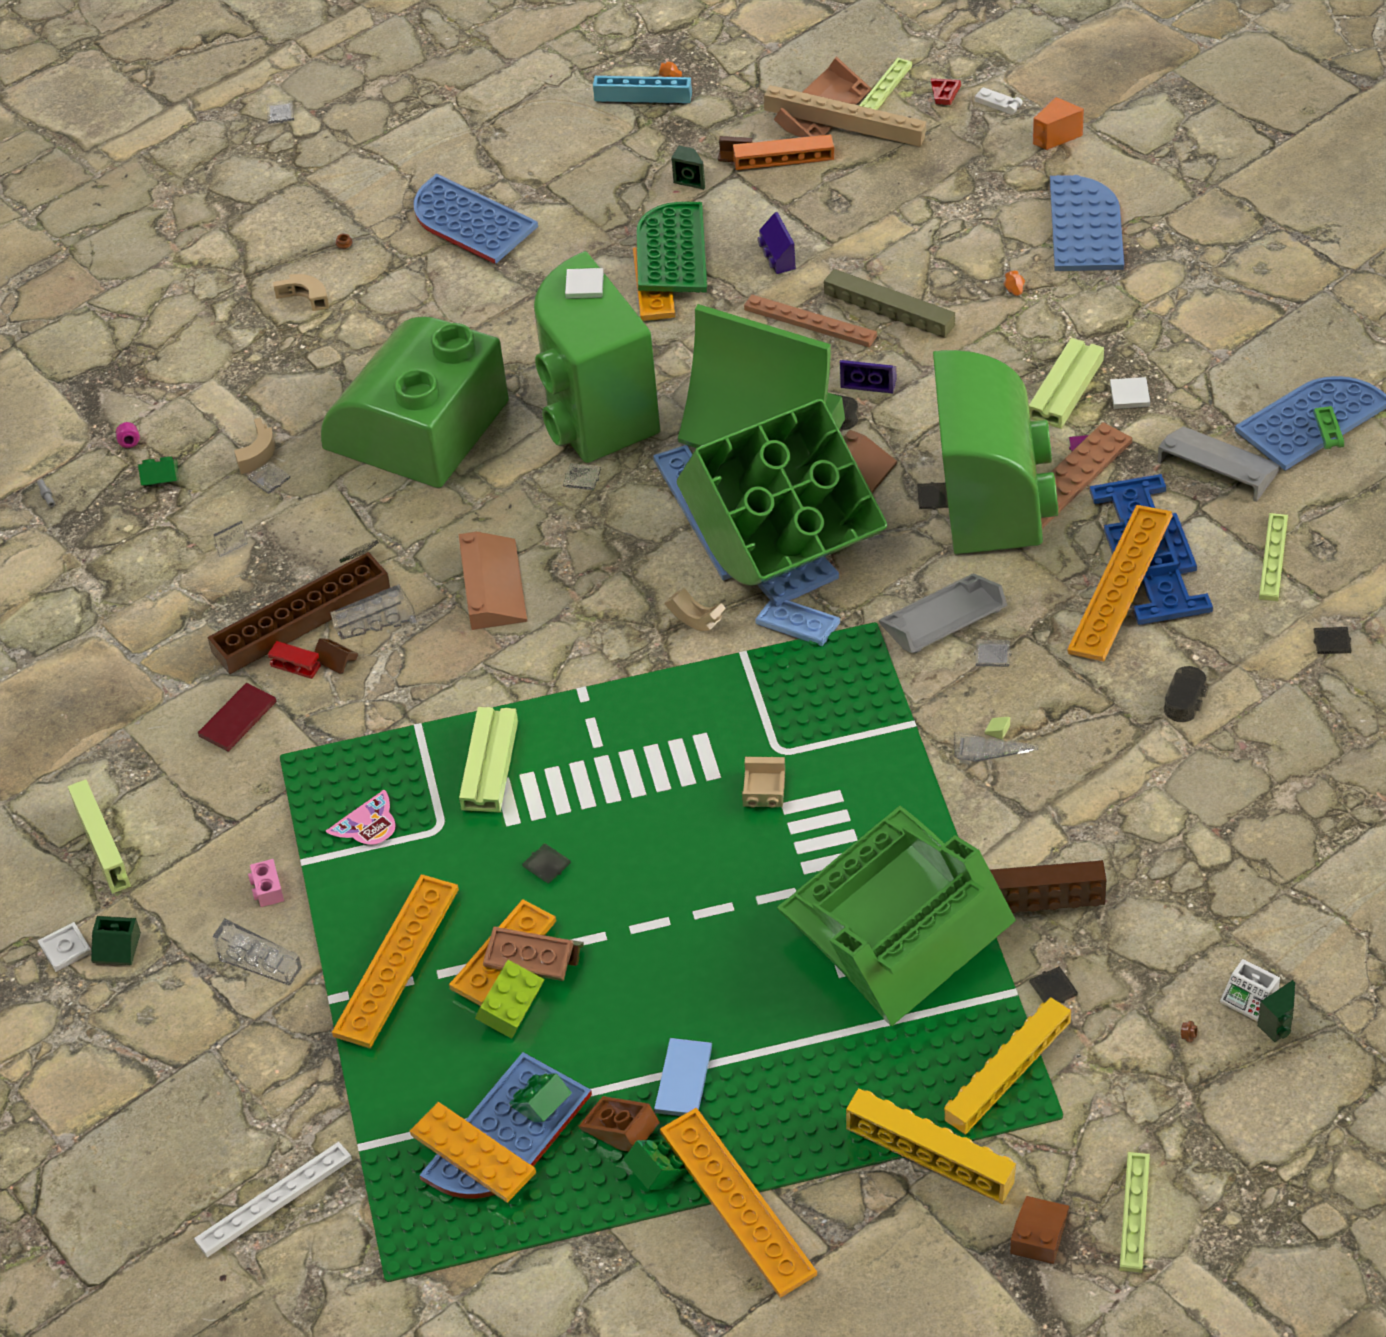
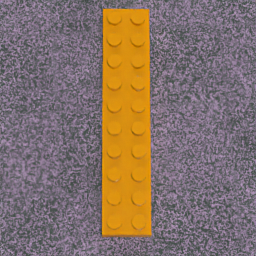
(1119, 583)
(395, 961)
(738, 1202)

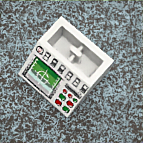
(1248, 987)

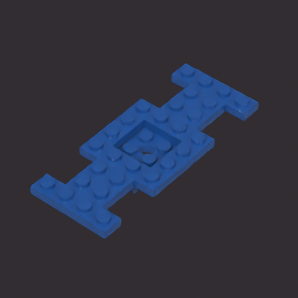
(1172, 558)

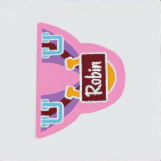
(368, 823)

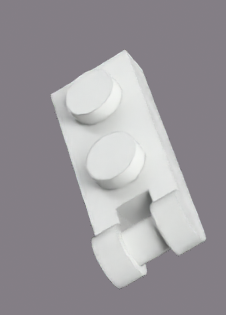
(998, 100)

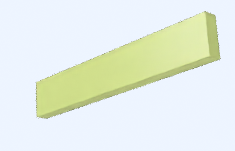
(886, 84)
(1273, 557)
(1134, 1212)

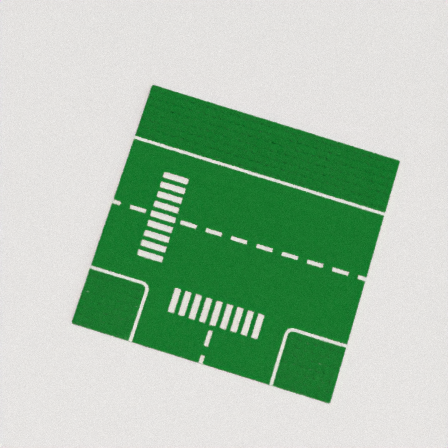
(676, 929)

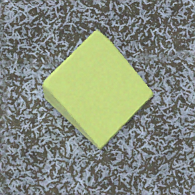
(998, 727)

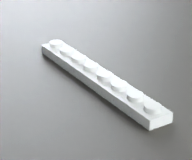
(272, 1199)

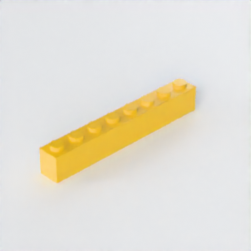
(1007, 1065)

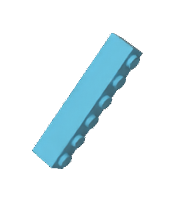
(642, 89)

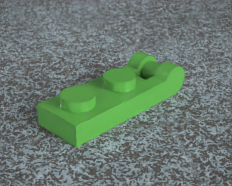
(1328, 427)

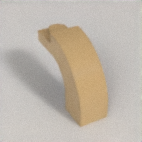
(303, 286)
(258, 452)
(692, 612)

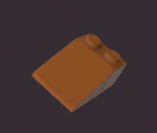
(620, 1122)
(1039, 1229)

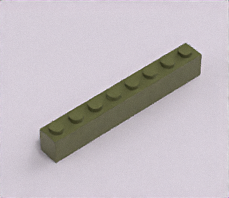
(889, 303)

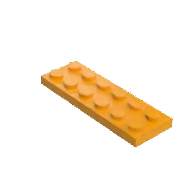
(654, 304)
(476, 980)
(473, 1152)

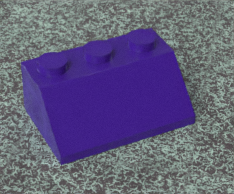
(777, 244)
(867, 376)

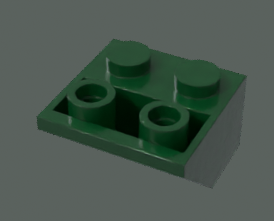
(114, 940)

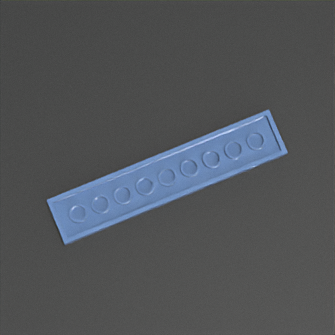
(670, 466)

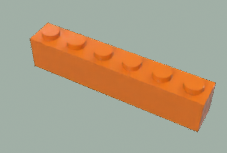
(783, 152)

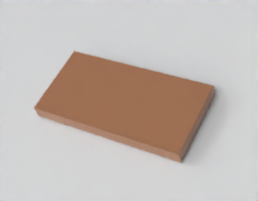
(534, 952)

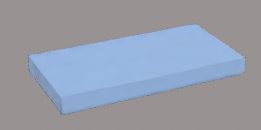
(798, 621)
(683, 1077)

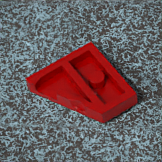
(945, 90)

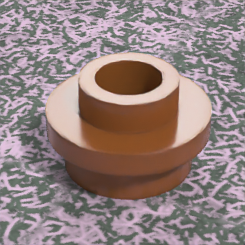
(343, 241)
(1189, 1031)

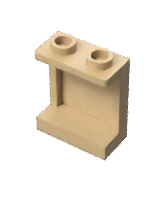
(764, 782)

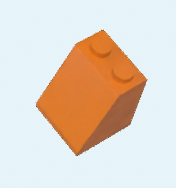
(1057, 124)

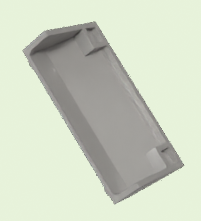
(1220, 458)
(944, 612)

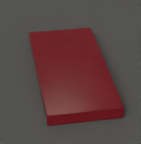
(237, 717)

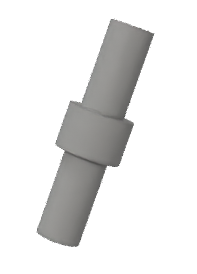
(46, 493)

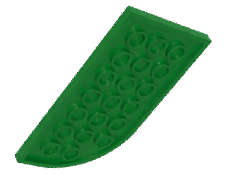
(672, 249)

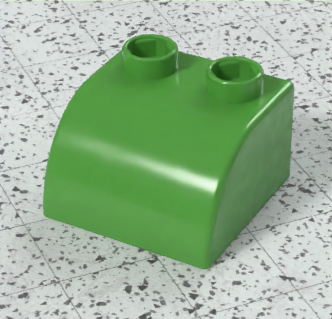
(594, 367)
(420, 401)
(991, 454)
(779, 495)

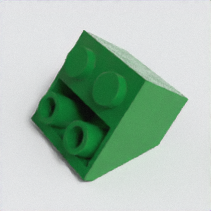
(158, 472)
(540, 1097)
(654, 1164)

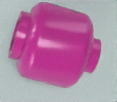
(127, 435)

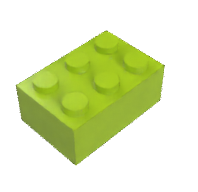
(509, 998)

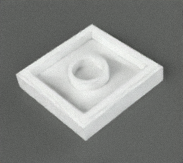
(584, 283)
(1130, 393)
(64, 946)

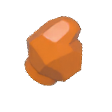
(669, 69)
(1014, 283)

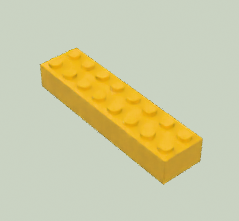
(930, 1145)

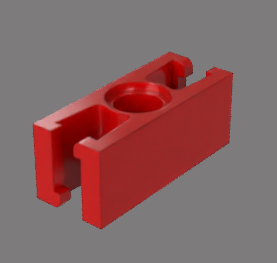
(294, 659)

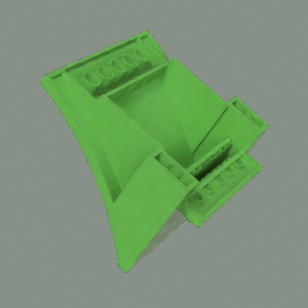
(750, 375)
(901, 911)

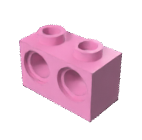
(266, 883)

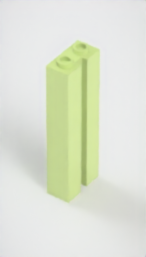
(1066, 382)
(488, 759)
(99, 836)

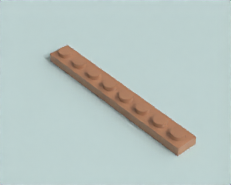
(810, 320)

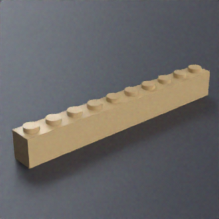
(845, 115)

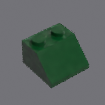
(688, 168)
(1277, 1012)

